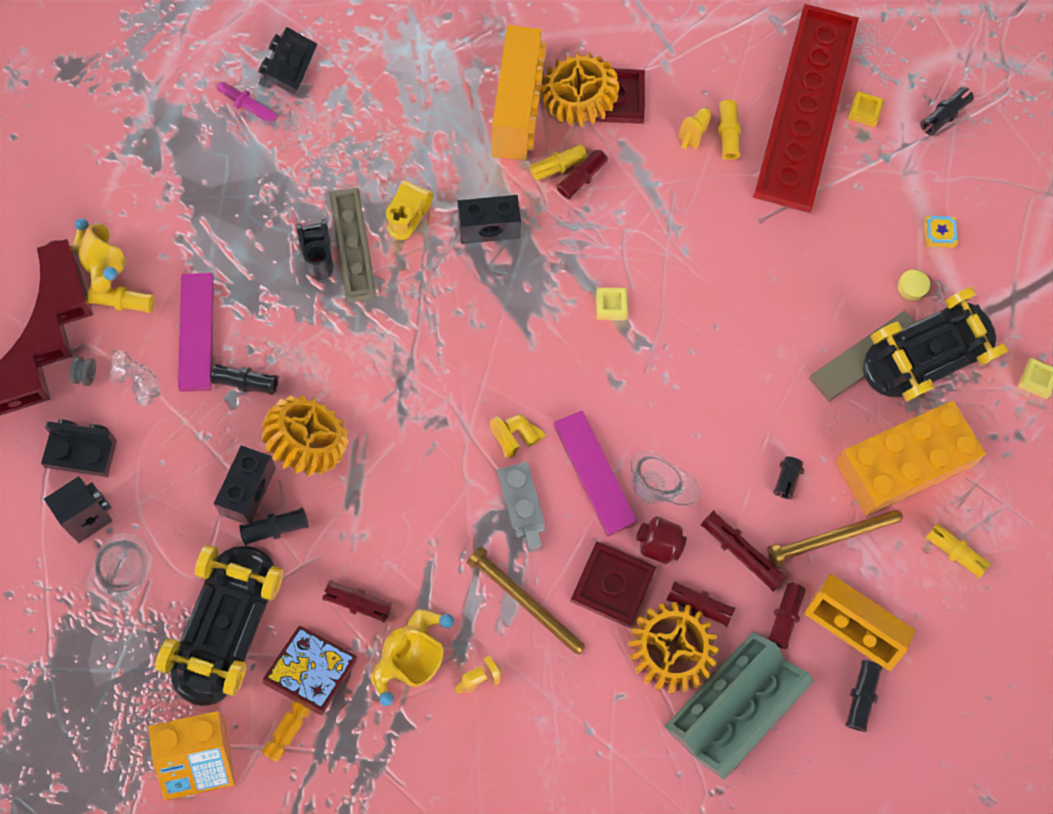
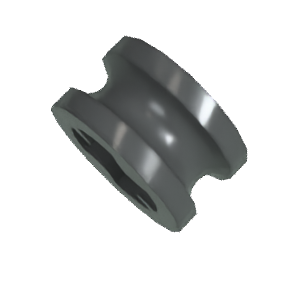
(83, 371)

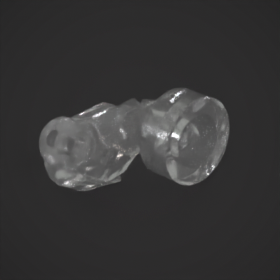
(144, 380)

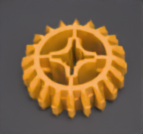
(596, 94)
(304, 435)
(683, 621)

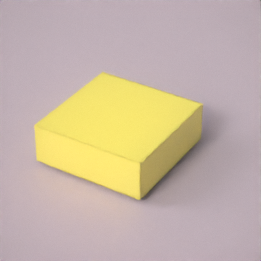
(611, 304)
(1037, 378)

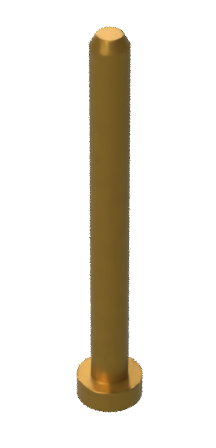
(778, 554)
(525, 600)

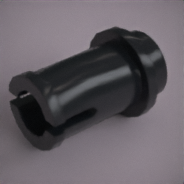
(788, 477)

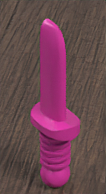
(243, 99)

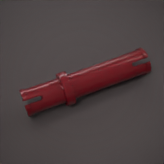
(743, 550)

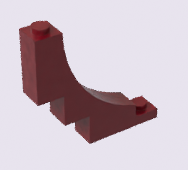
(44, 339)

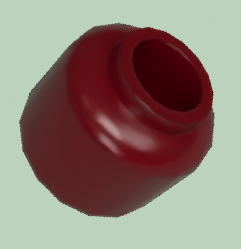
(661, 540)

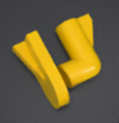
(692, 128)
(503, 429)
(477, 675)

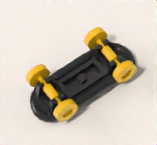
(915, 357)
(222, 624)

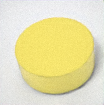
(913, 285)

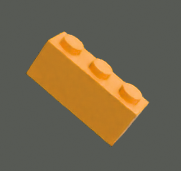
(860, 622)

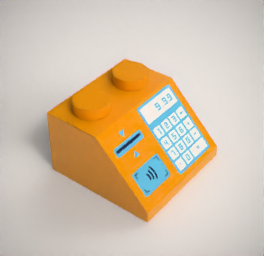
(192, 755)

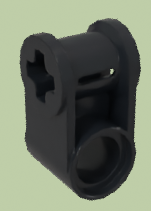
(315, 244)

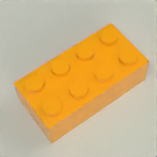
(518, 93)
(909, 458)

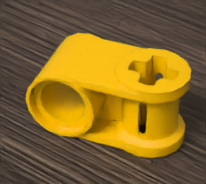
(407, 210)

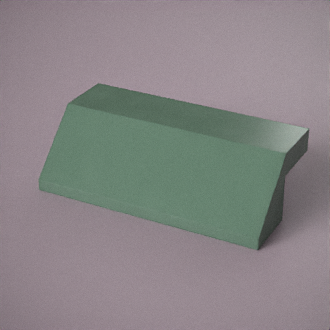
(738, 705)

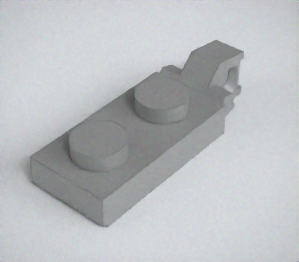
(522, 504)

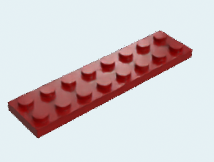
(806, 108)

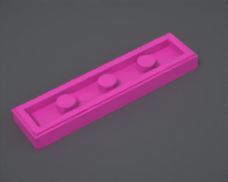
(196, 332)
(595, 473)

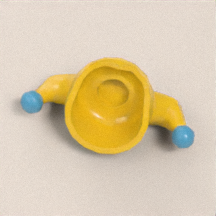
(97, 255)
(410, 654)

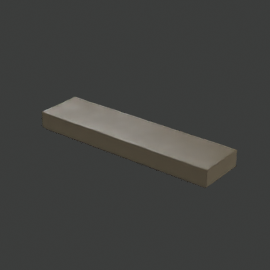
(352, 245)
(848, 367)

